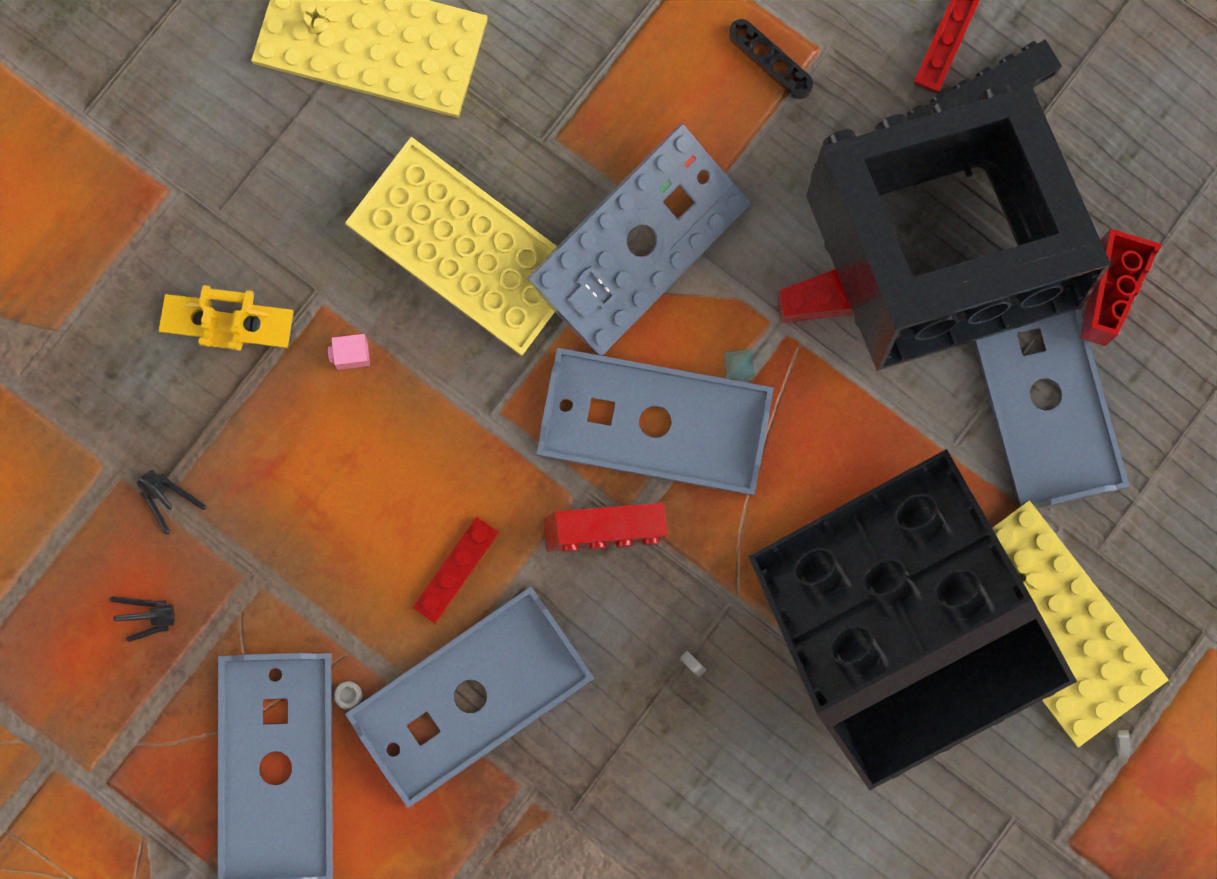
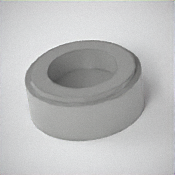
(693, 664)
(348, 695)
(1122, 743)

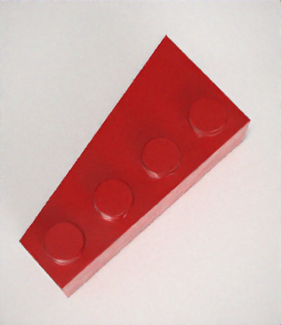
(1114, 294)
(814, 299)
(605, 526)

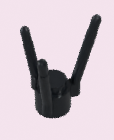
(153, 486)
(162, 615)

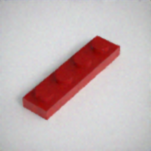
(945, 44)
(456, 570)

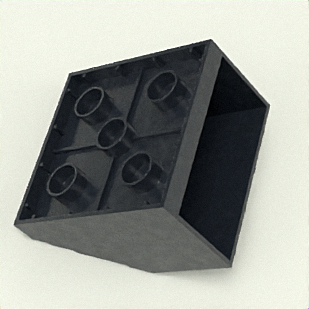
(909, 621)

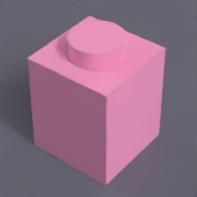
(349, 352)

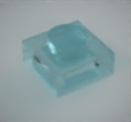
(739, 364)

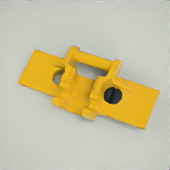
(222, 329)

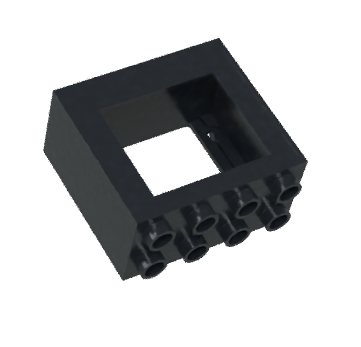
(917, 316)

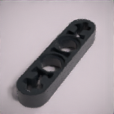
(774, 55)

